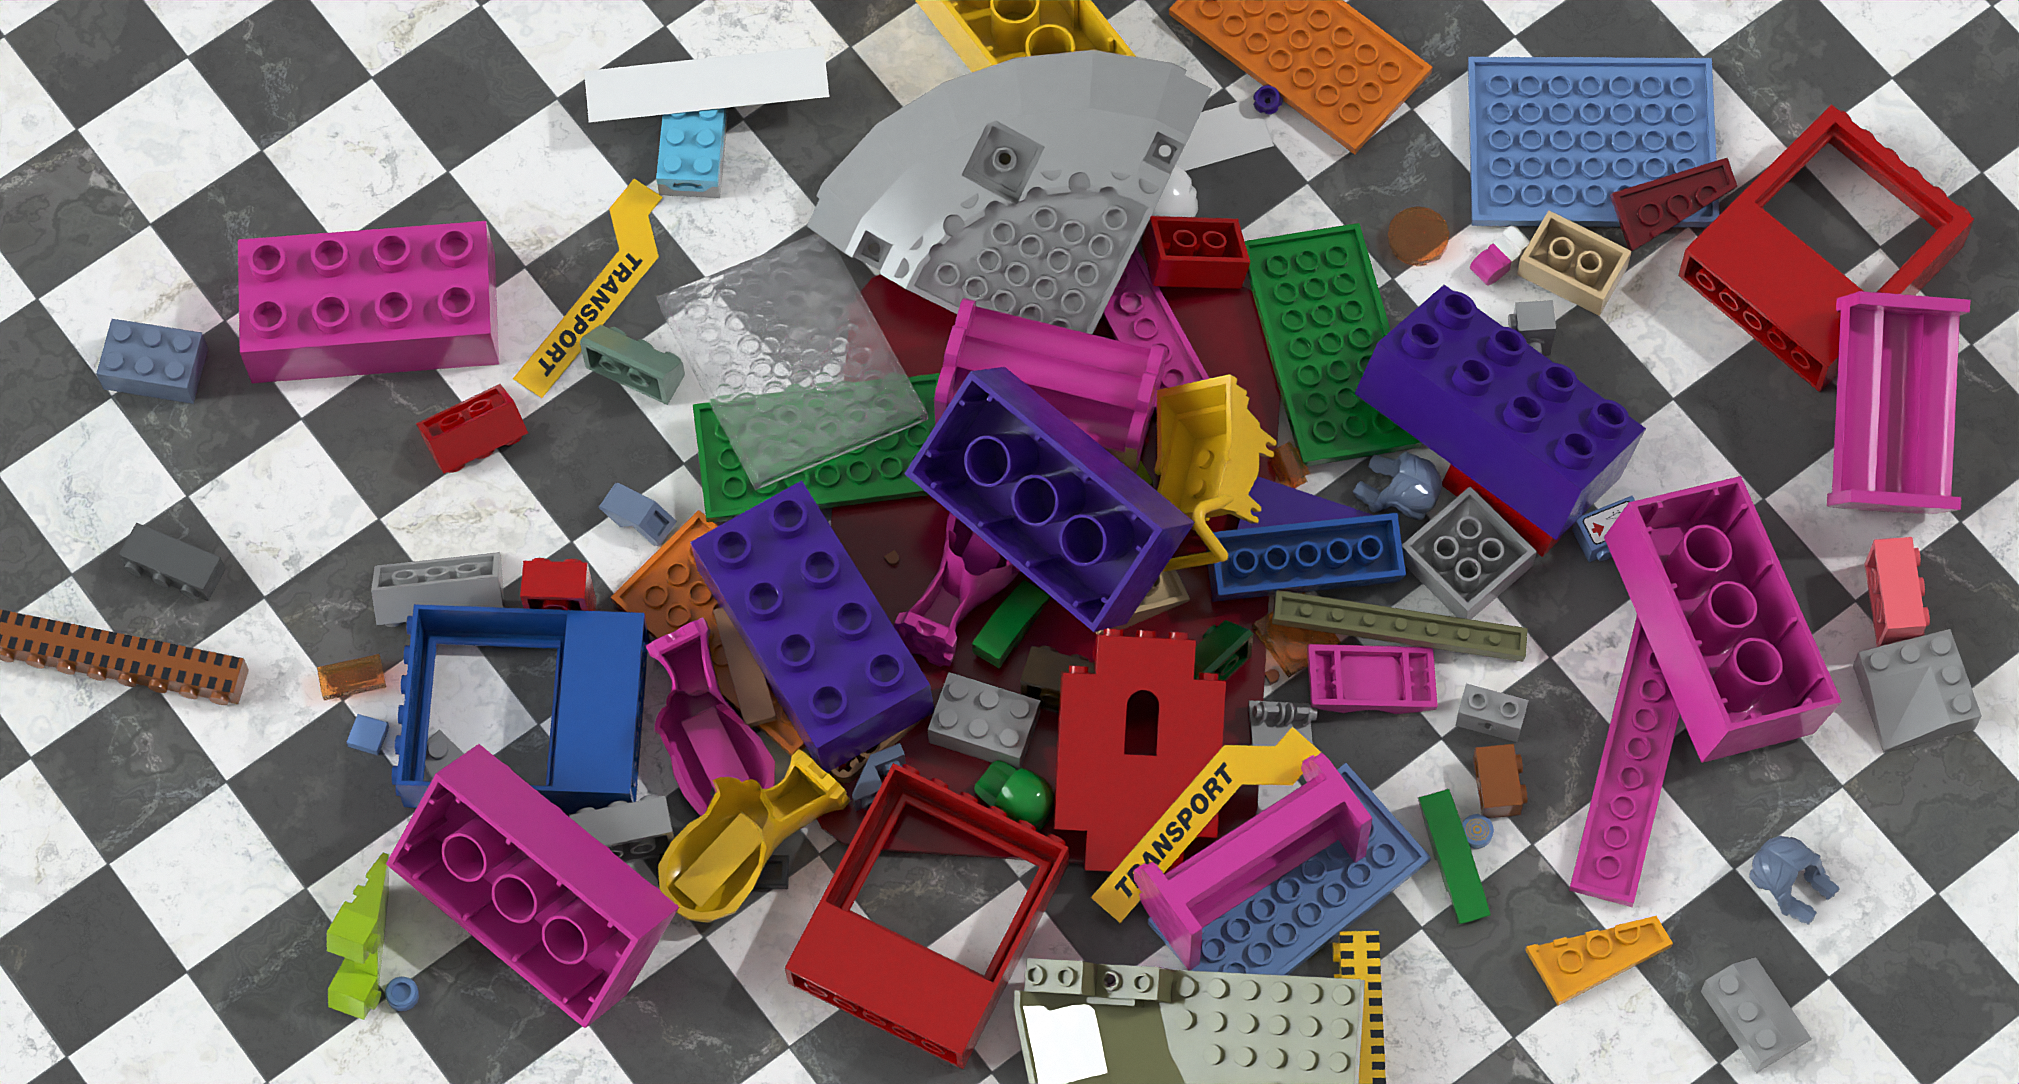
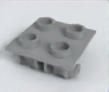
(1274, 719)

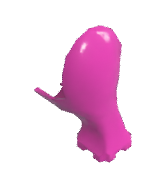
(966, 578)
(699, 725)

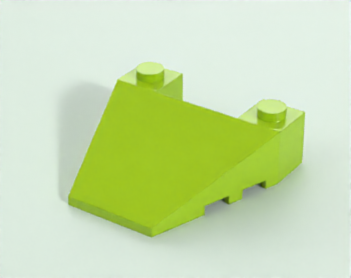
(359, 937)

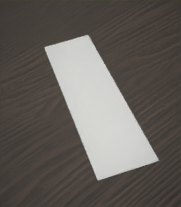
(706, 84)
(1224, 135)

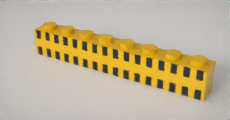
(1360, 959)

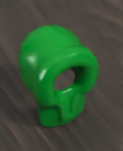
(1018, 793)

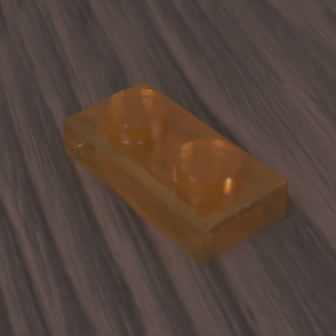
(351, 677)

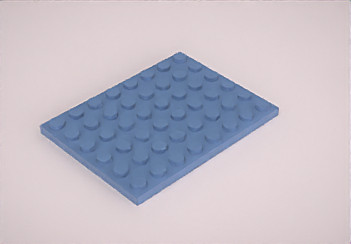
(1581, 128)

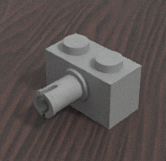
(1536, 324)

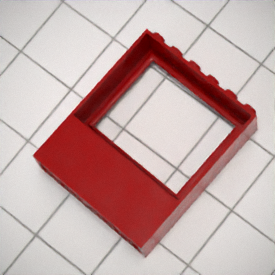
(1782, 286)
(897, 979)

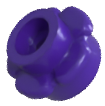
(1264, 93)

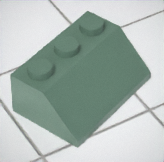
(632, 363)

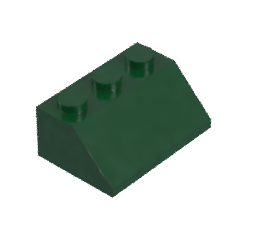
(1223, 650)

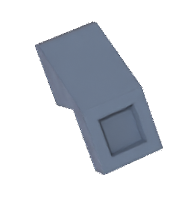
(636, 510)
(869, 781)

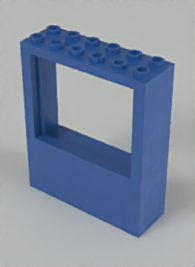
(594, 695)

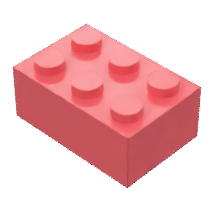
(1896, 590)

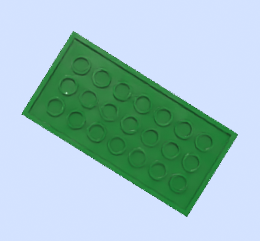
(1320, 331)
(853, 478)

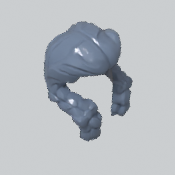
(1413, 487)
(1777, 868)

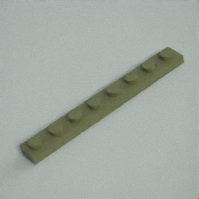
(1399, 626)

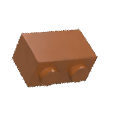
(1498, 781)

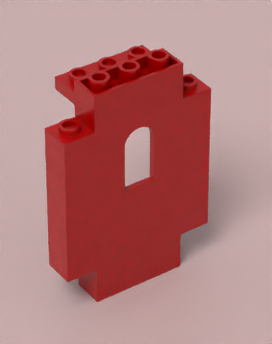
(1123, 794)

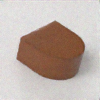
(892, 558)
(1272, 676)

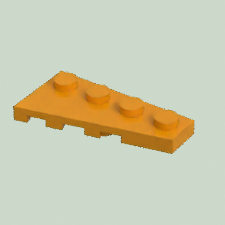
(1590, 959)

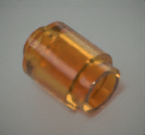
(1289, 466)

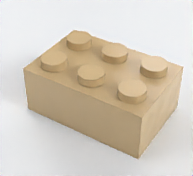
(1574, 263)

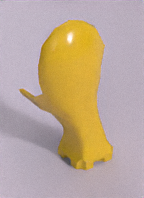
(723, 852)

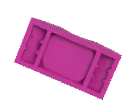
(1372, 678)

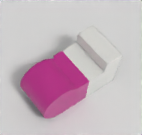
(1500, 256)

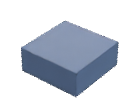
(367, 734)

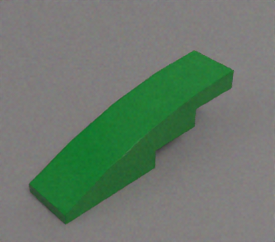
(1453, 856)

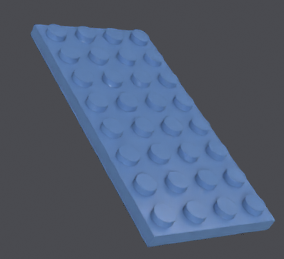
(1313, 901)

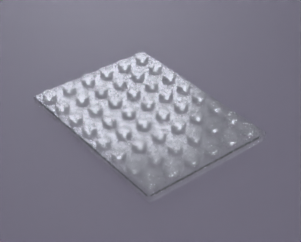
(791, 359)

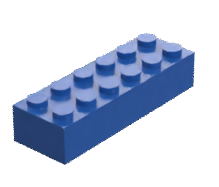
(1308, 557)

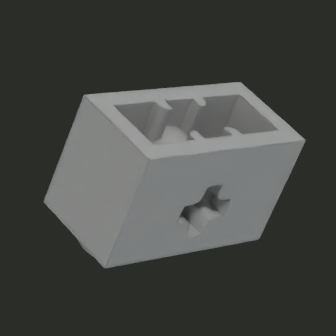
(1491, 712)

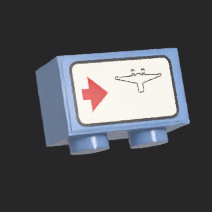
(1594, 525)

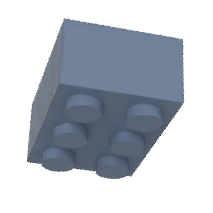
(152, 360)

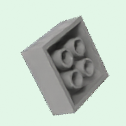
(1467, 555)
(1917, 690)

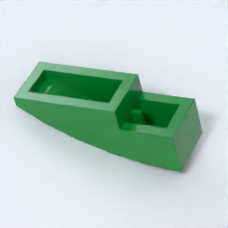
(1010, 623)

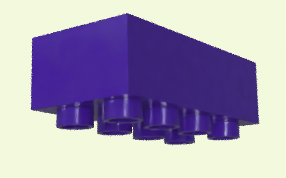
(1500, 410)
(1049, 498)
(813, 627)

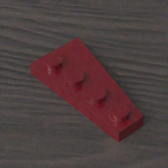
(1664, 202)

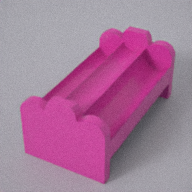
(1089, 378)
(1896, 403)
(1254, 857)

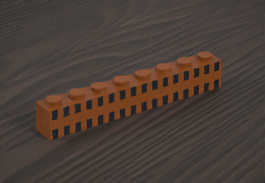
(121, 658)

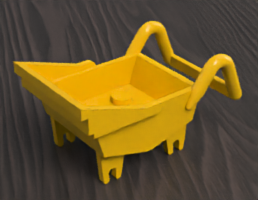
(1208, 457)

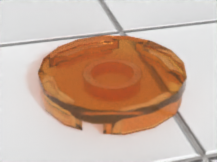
(1418, 236)

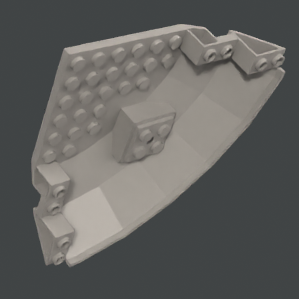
(1025, 234)

